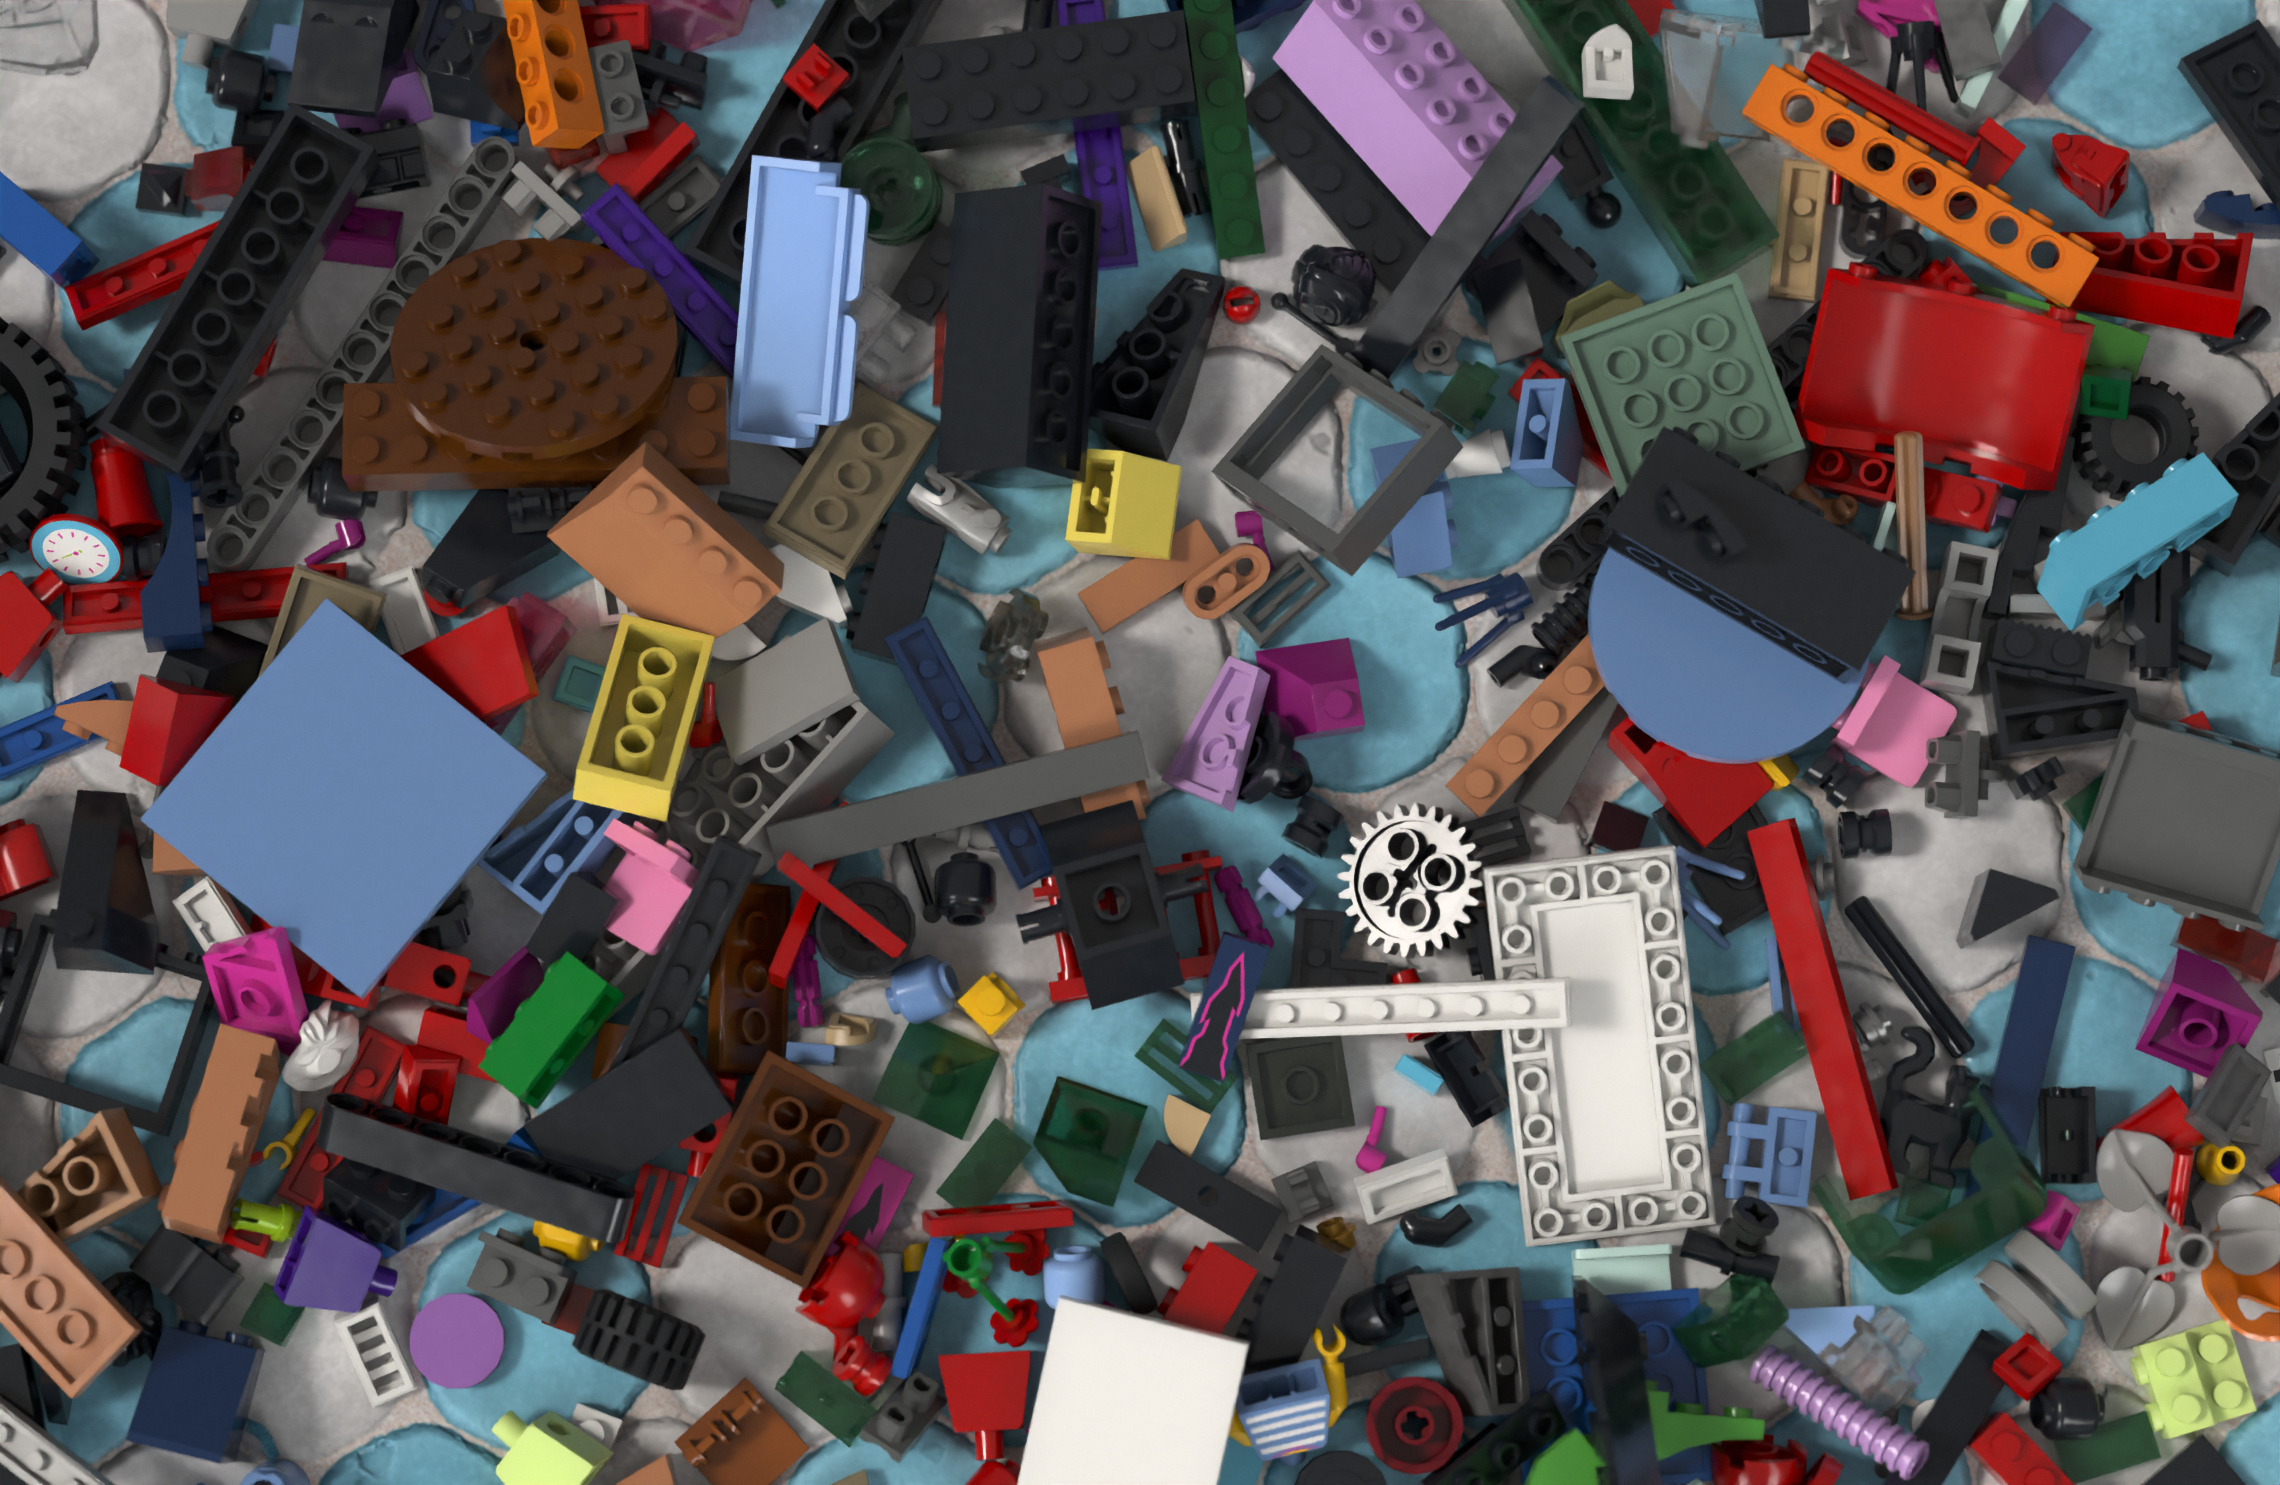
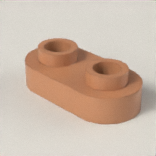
(1227, 584)

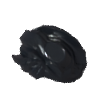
(137, 1299)

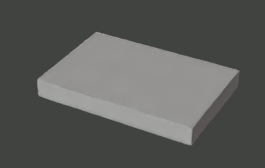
(784, 691)

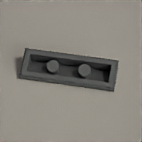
(1565, 758)

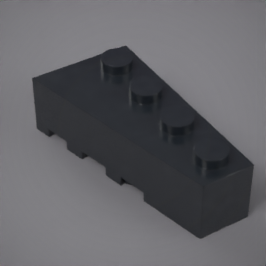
(2253, 470)

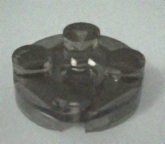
(1011, 636)

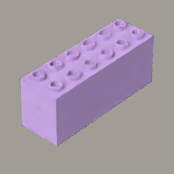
(1403, 101)

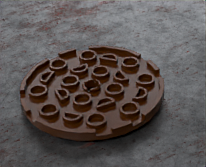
(467, 363)

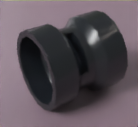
(1835, 776)
(1861, 833)
(1312, 837)

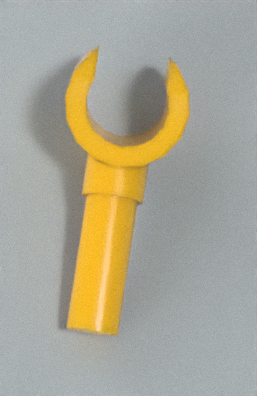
(291, 1139)
(915, 1255)

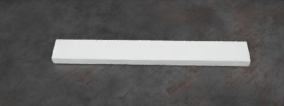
(1407, 1008)

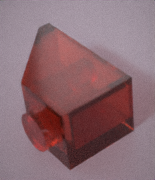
(217, 177)

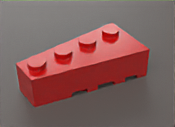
(2167, 281)

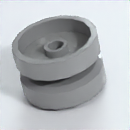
(2036, 1289)

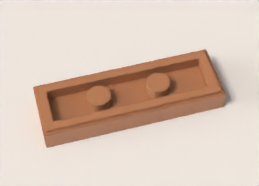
(1147, 579)

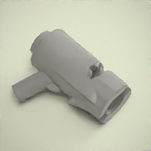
(961, 511)

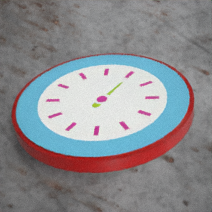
(77, 549)

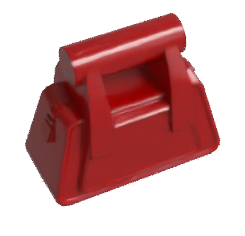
(2091, 170)

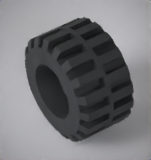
(2165, 416)
(638, 1340)

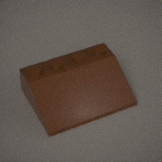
(786, 1169)

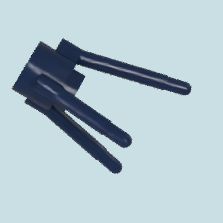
(1506, 597)

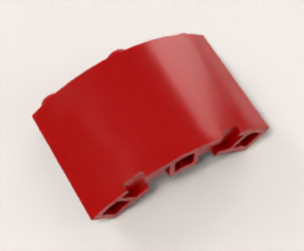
(1963, 368)

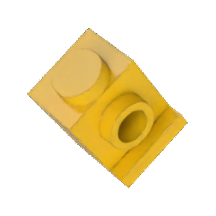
(991, 1004)

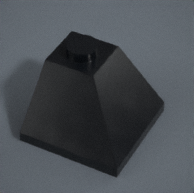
(225, 665)

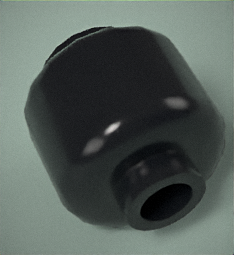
(239, 81)
(332, 496)
(965, 889)
(2067, 1409)

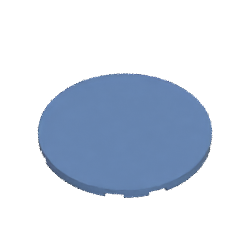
(1702, 676)

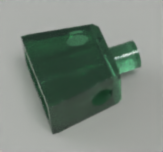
(1742, 1314)

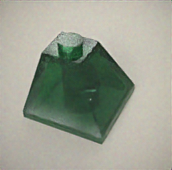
(936, 1078)
(1088, 1139)

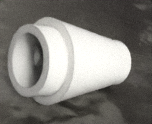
(1481, 455)

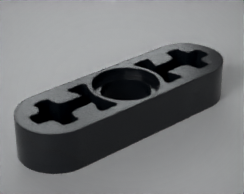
(1874, 226)

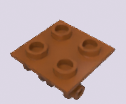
(741, 1440)

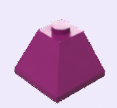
(1314, 688)
(2197, 1014)

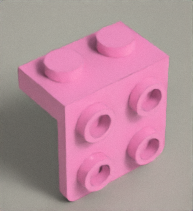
(1892, 723)
(652, 886)

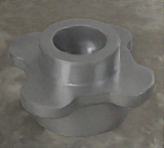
(1444, 363)

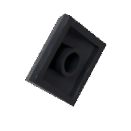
(1998, 901)

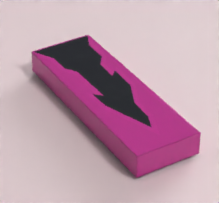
(874, 1203)

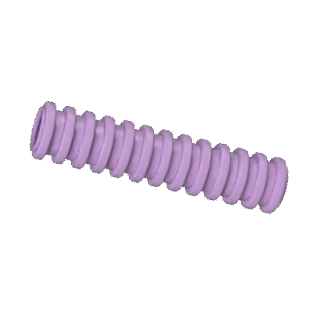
(1839, 1412)

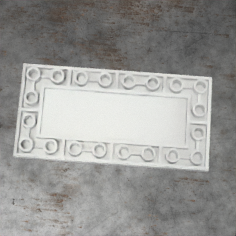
(1615, 1102)
(1131, 1401)

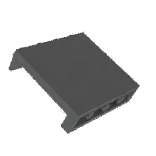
(2185, 822)

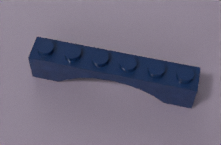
(172, 597)

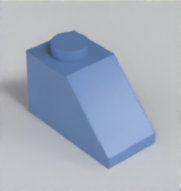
(1547, 435)

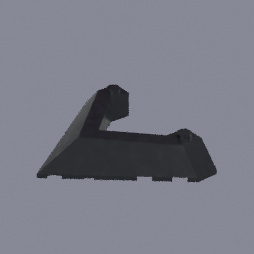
(1615, 1383)

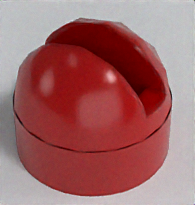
(1244, 313)

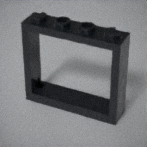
(16, 1007)

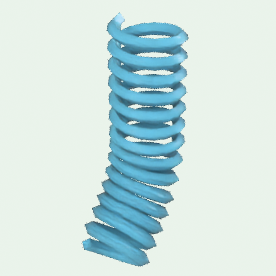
(262, 1435)

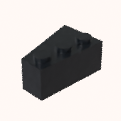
(2049, 712)

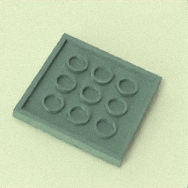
(1687, 366)

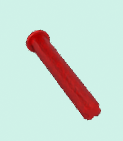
(1891, 108)

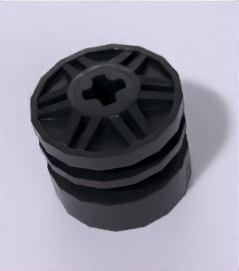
(848, 953)

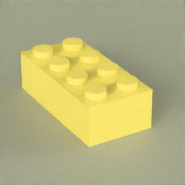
(643, 717)

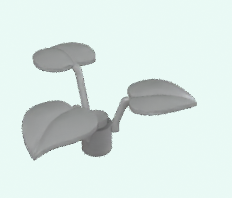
(2136, 1305)

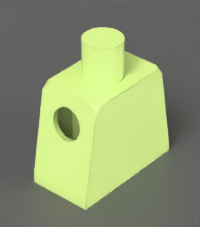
(548, 1452)

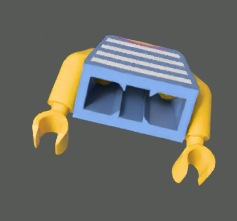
(1293, 1405)

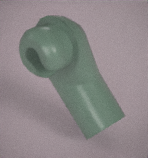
(900, 124)

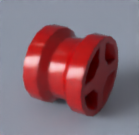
(862, 1366)

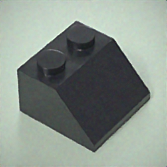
(477, 73)

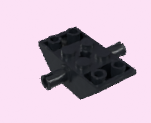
(1122, 952)

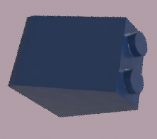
(197, 1393)

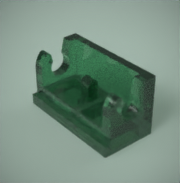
(1754, 1057)
(825, 1398)

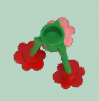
(970, 1269)

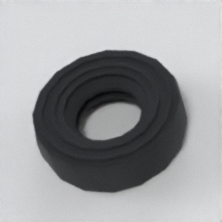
(1128, 1274)

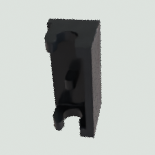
(2067, 1135)

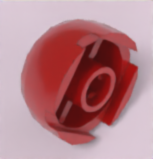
(845, 1285)
(1758, 1462)

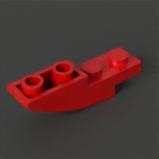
(1871, 481)

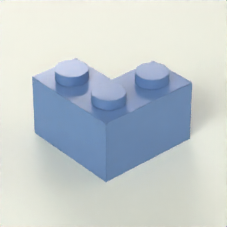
(1424, 534)

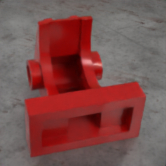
(1996, 155)

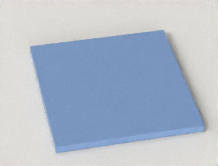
(344, 798)

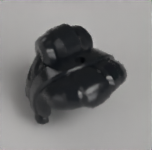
(1333, 285)

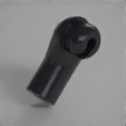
(1431, 1231)

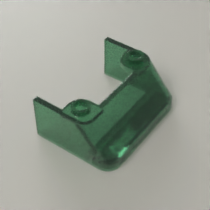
(2008, 1200)

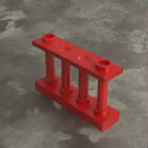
(1070, 979)

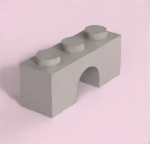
(1958, 607)

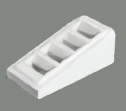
(388, 1391)

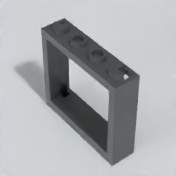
(1287, 418)

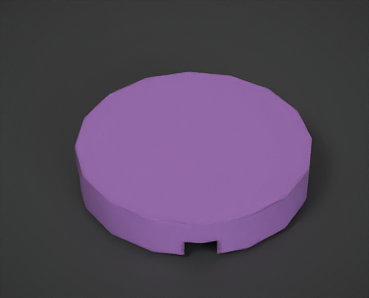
(457, 1340)

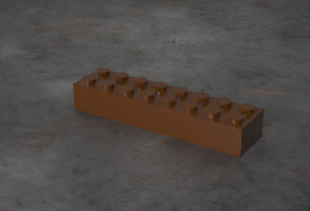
(395, 453)

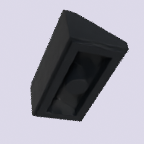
(1509, 312)
(574, 919)

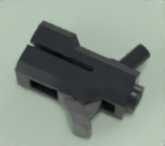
(2150, 621)

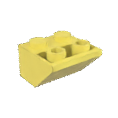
(1124, 506)

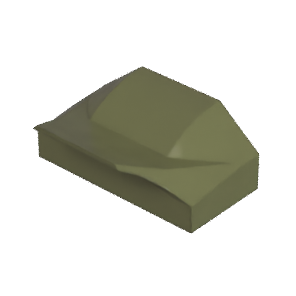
(1594, 307)

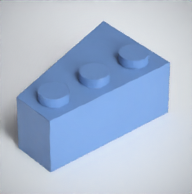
(551, 846)

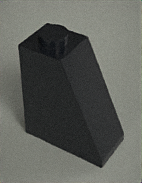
(482, 552)

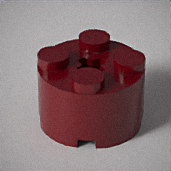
(1437, 1439)

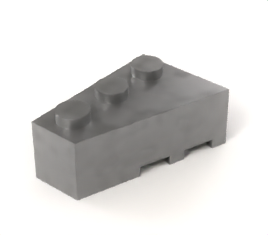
(1477, 1336)

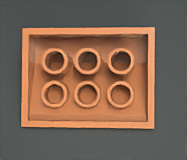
(669, 548)

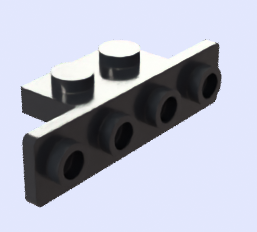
(1503, 1447)

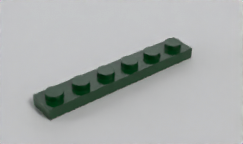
(1223, 128)

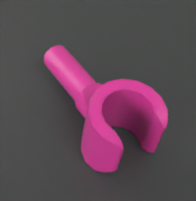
(1370, 1157)

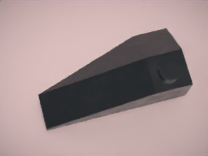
(1151, 376)
(104, 896)

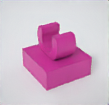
(2055, 1222)

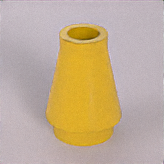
(2210, 1165)

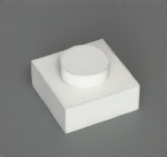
(597, 1424)

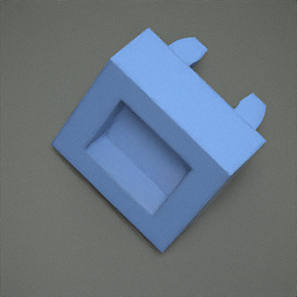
(1286, 883)

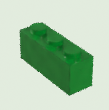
(551, 1030)

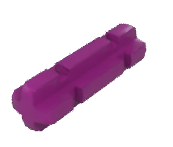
(1242, 906)
(808, 987)

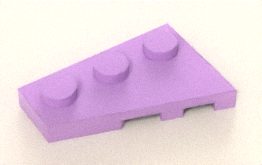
(1220, 738)

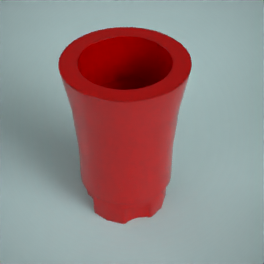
(122, 491)
(2162, 1119)

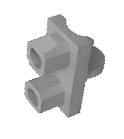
(528, 188)

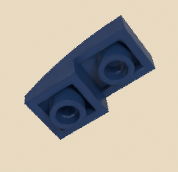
(2234, 214)

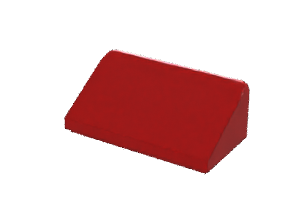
(426, 1083)

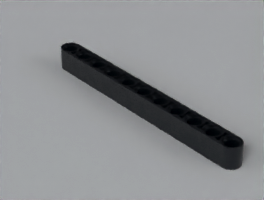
(1789, 370)

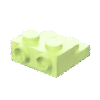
(2192, 1379)

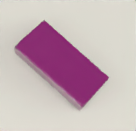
(368, 238)
(496, 1001)

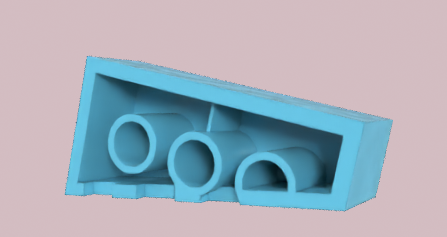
(2133, 537)

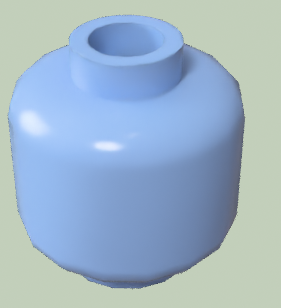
(1075, 1274)

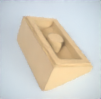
(1157, 200)

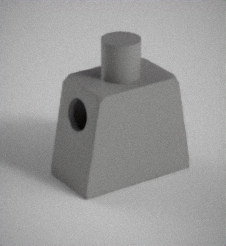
(208, 25)

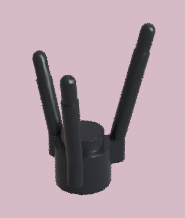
(1916, 43)

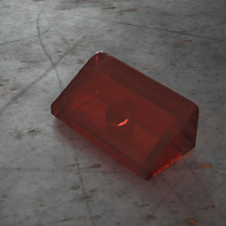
(2241, 953)

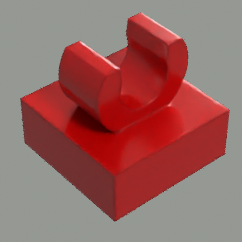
(816, 78)
(2027, 1367)

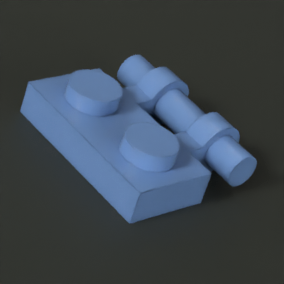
(1785, 1155)

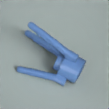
(1694, 906)

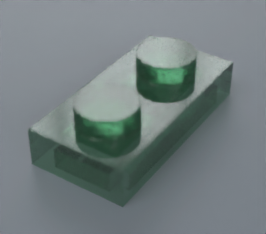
(985, 1167)

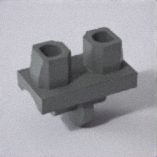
(1965, 776)
(905, 1416)

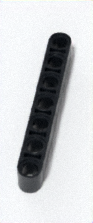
(475, 1167)

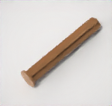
(1911, 522)

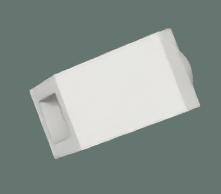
(811, 589)

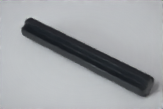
(1909, 977)

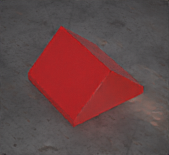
(169, 727)

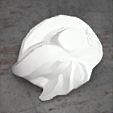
(325, 1051)

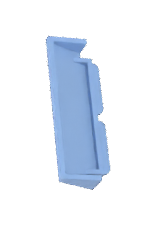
(796, 301)

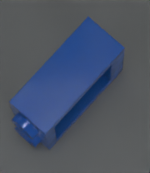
(42, 237)

